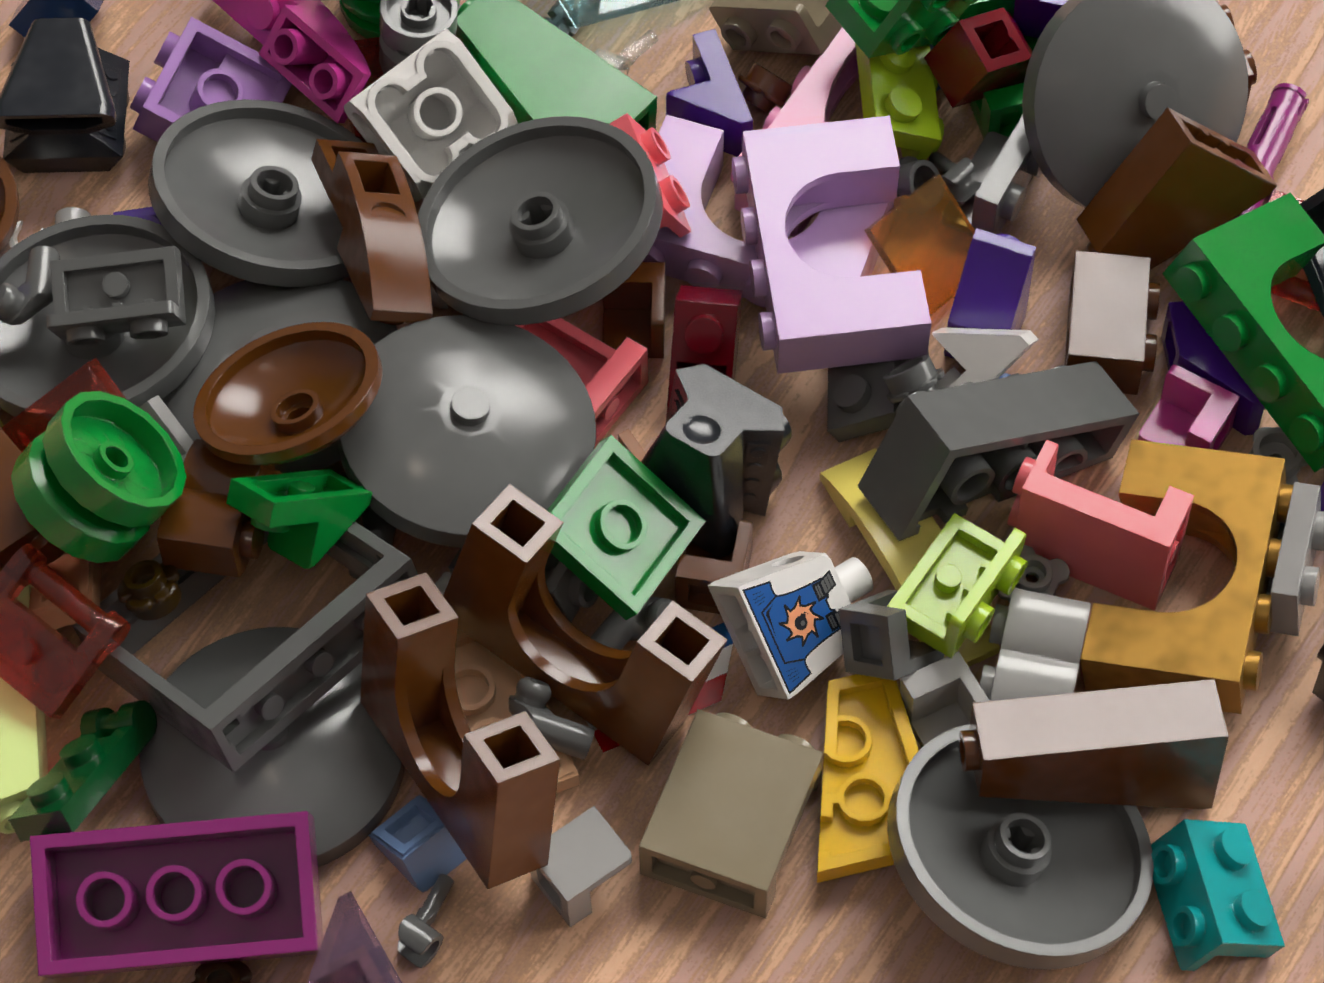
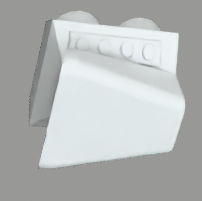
(430, 110)

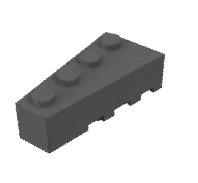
(975, 436)

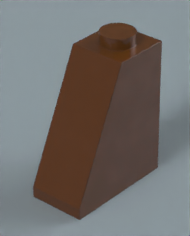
(1172, 190)

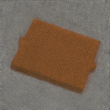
(927, 235)

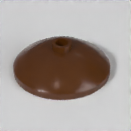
(288, 394)

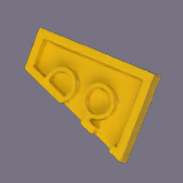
(863, 760)

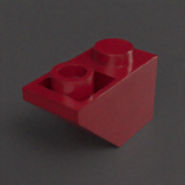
(979, 57)
(705, 330)

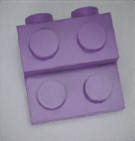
(200, 71)

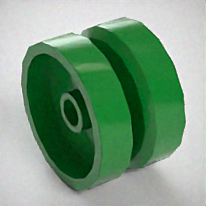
(98, 477)

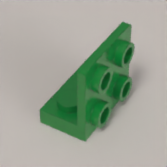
(896, 25)

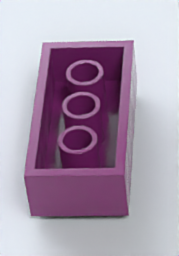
(176, 894)

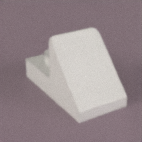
(982, 352)

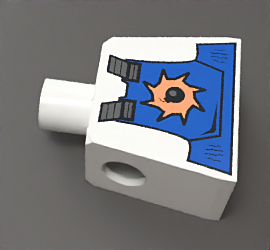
(788, 617)

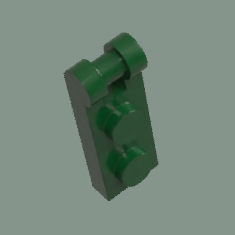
(85, 770)

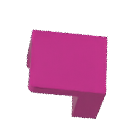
(1191, 412)

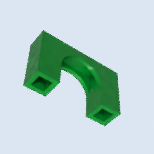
(1228, 286)

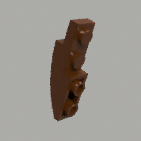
(379, 232)

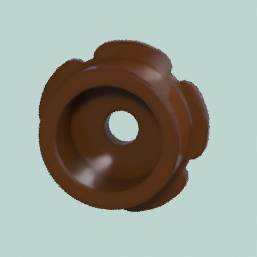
(764, 88)

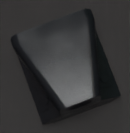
(64, 101)
(719, 452)

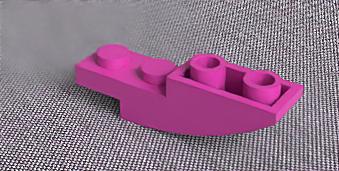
(306, 48)

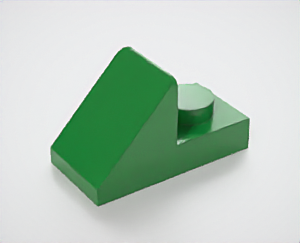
(300, 510)

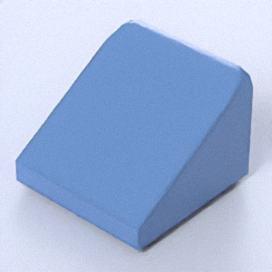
(418, 844)

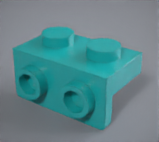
(1213, 893)

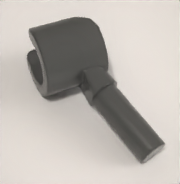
(956, 176)
(417, 938)

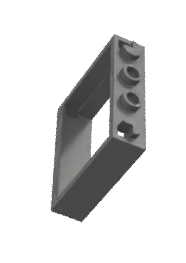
(280, 684)

